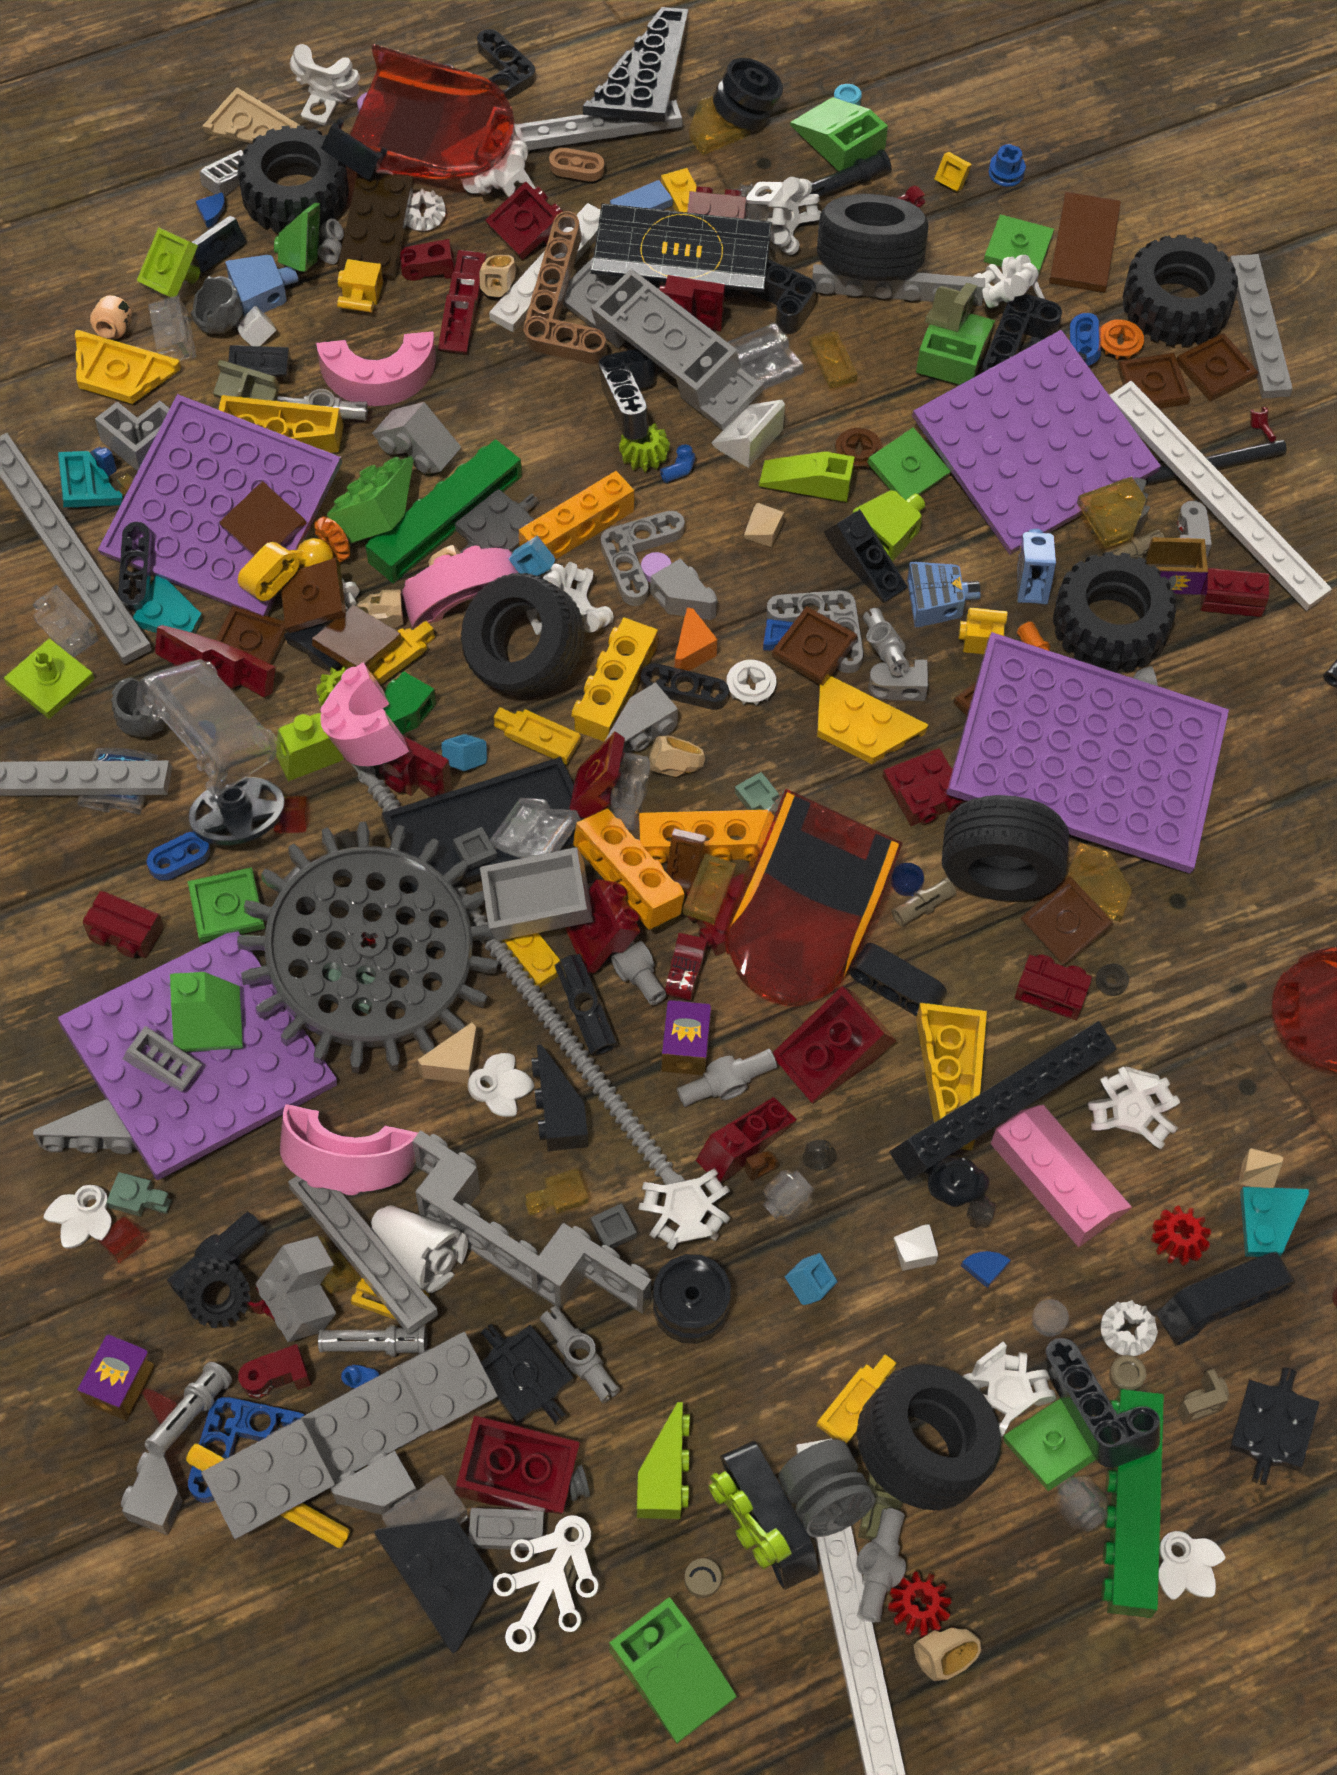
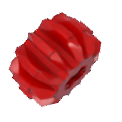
(1172, 1242)
(910, 1613)

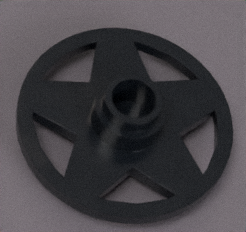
(236, 811)

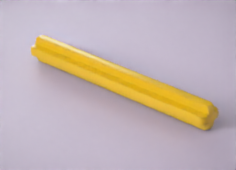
(300, 1515)

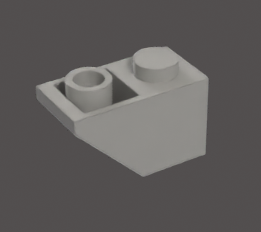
(680, 588)
(375, 1487)
(154, 1497)

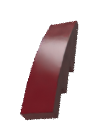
(462, 303)
(231, 664)

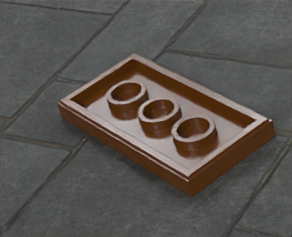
(1085, 242)

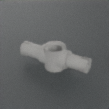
(324, 397)
(886, 641)
(637, 966)
(726, 1077)
(589, 1368)
(880, 1565)

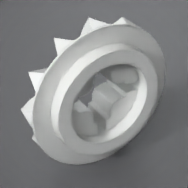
(433, 214)
(759, 673)
(1124, 1342)

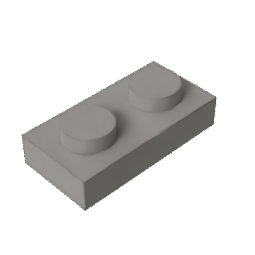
(503, 1527)

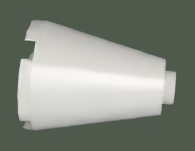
(421, 1245)

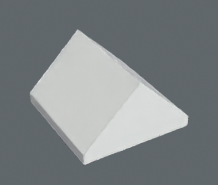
(751, 431)

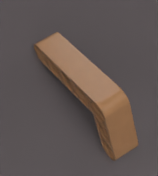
(554, 295)

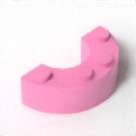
(381, 380)
(452, 582)
(357, 722)
(342, 1161)

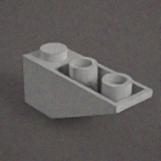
(645, 718)
(87, 1131)

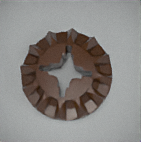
(849, 439)

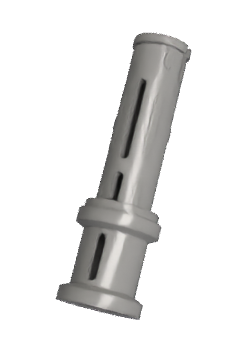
(331, 1340)
(197, 1398)

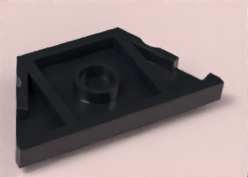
(440, 1572)

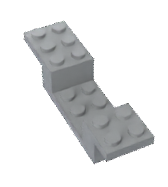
(667, 334)
(562, 1264)
(348, 1433)

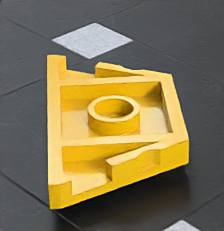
(119, 368)
(863, 722)

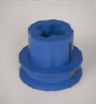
(1007, 166)

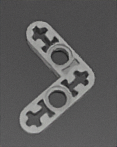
(630, 544)
(845, 617)

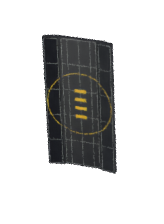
(682, 245)

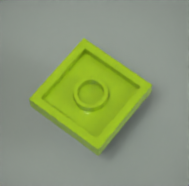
(169, 264)
(49, 678)

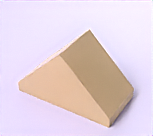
(451, 1059)

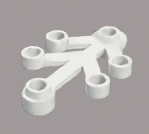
(550, 1577)

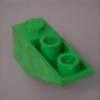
(408, 702)

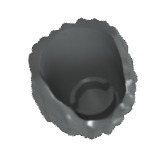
(216, 306)
(128, 716)

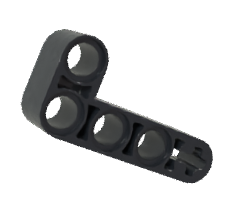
(791, 293)
(1022, 317)
(620, 380)
(1224, 1295)
(1091, 1400)
(771, 1511)

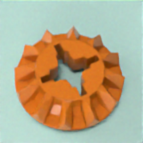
(1132, 339)
(335, 537)

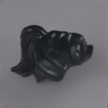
(955, 1180)

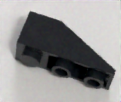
(865, 555)
(563, 1109)

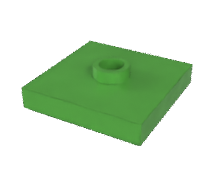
(1016, 238)
(908, 465)
(220, 904)
(1050, 1445)

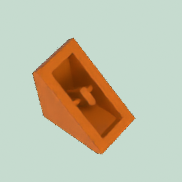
(695, 644)

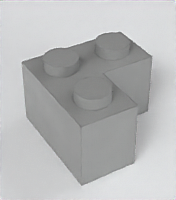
(130, 435)
(420, 435)
(294, 1288)

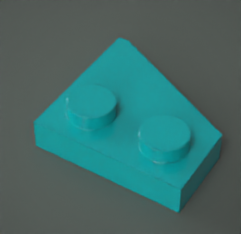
(84, 482)
(167, 608)
(1269, 1218)

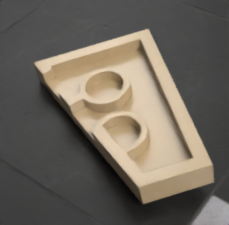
(244, 118)

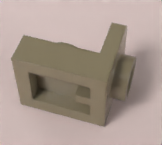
(1202, 1404)

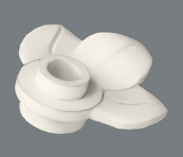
(505, 1084)
(77, 1219)
(1192, 1569)

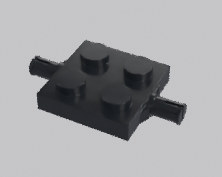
(525, 1374)
(1274, 1425)

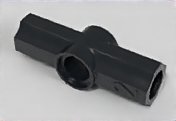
(594, 1022)
(229, 1245)

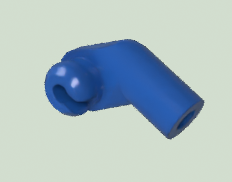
(682, 466)
(357, 1375)

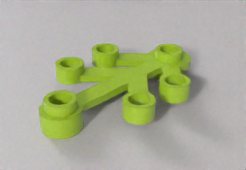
(770, 1546)

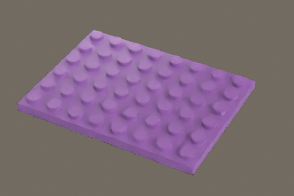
(1094, 746)

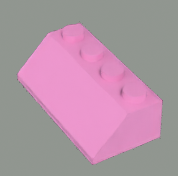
(1059, 1173)

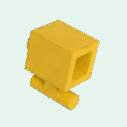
(360, 285)
(978, 628)

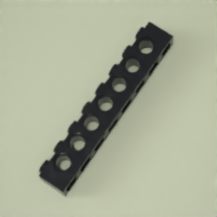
(1002, 1101)

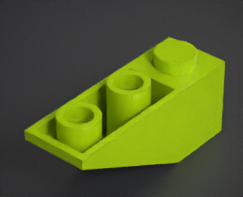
(811, 474)
(660, 1475)

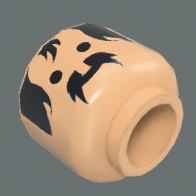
(111, 317)

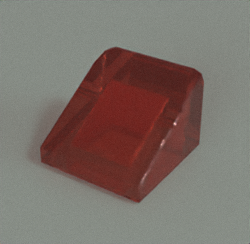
(294, 817)
(122, 1240)
(159, 1404)

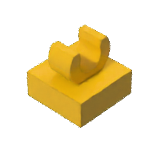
(953, 171)

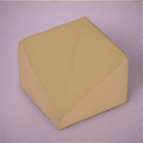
(764, 525)
(1260, 1169)

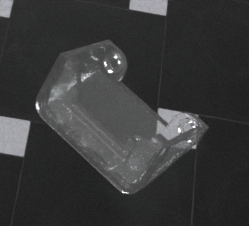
(208, 721)

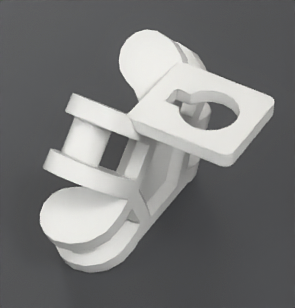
(323, 82)
(504, 173)
(785, 200)
(1015, 280)
(562, 577)
(1134, 1106)
(686, 1206)
(1009, 1389)

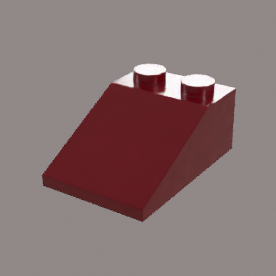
(833, 1045)
(516, 1467)

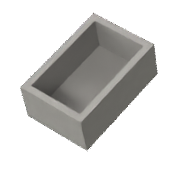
(536, 894)

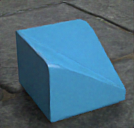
(532, 557)
(465, 752)
(811, 1279)

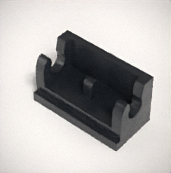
(352, 151)
(265, 359)

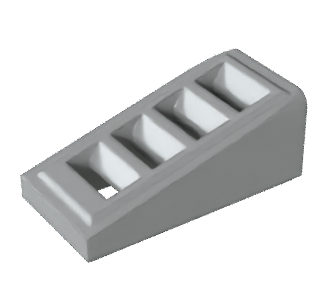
(211, 174)
(159, 1044)

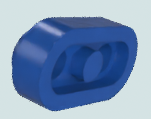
(1086, 336)
(177, 855)

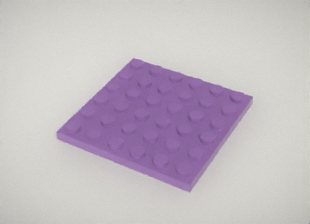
(1033, 439)
(195, 477)
(231, 1088)

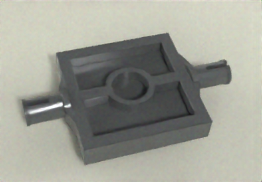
(496, 522)

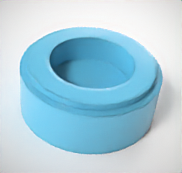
(848, 93)

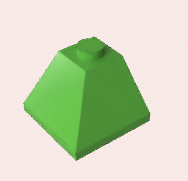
(300, 240)
(205, 1012)

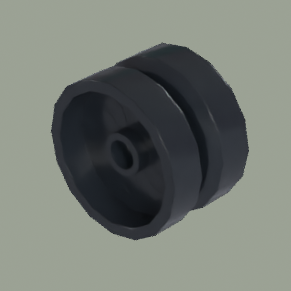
(747, 93)
(697, 1279)

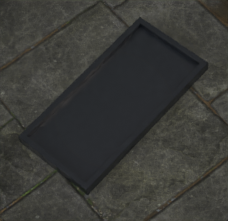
(474, 807)

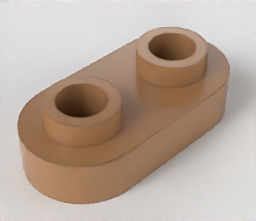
(576, 164)

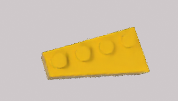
(303, 422)
(951, 1055)

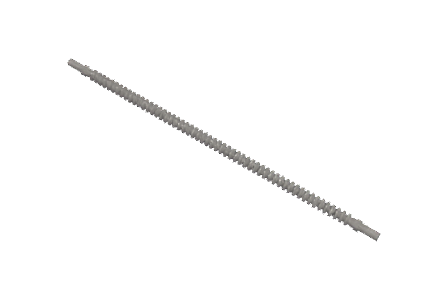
(558, 1028)

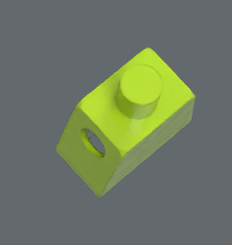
(894, 520)
(305, 747)

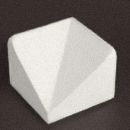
(255, 327)
(916, 1248)

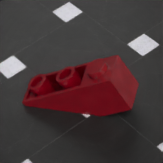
(744, 1137)

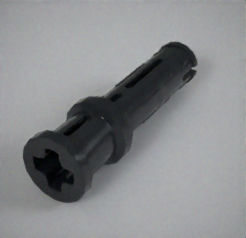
(861, 171)

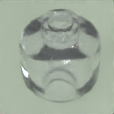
(788, 1195)
(1081, 1502)

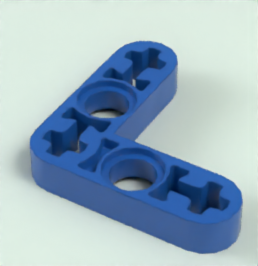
(238, 1427)

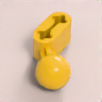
(277, 565)

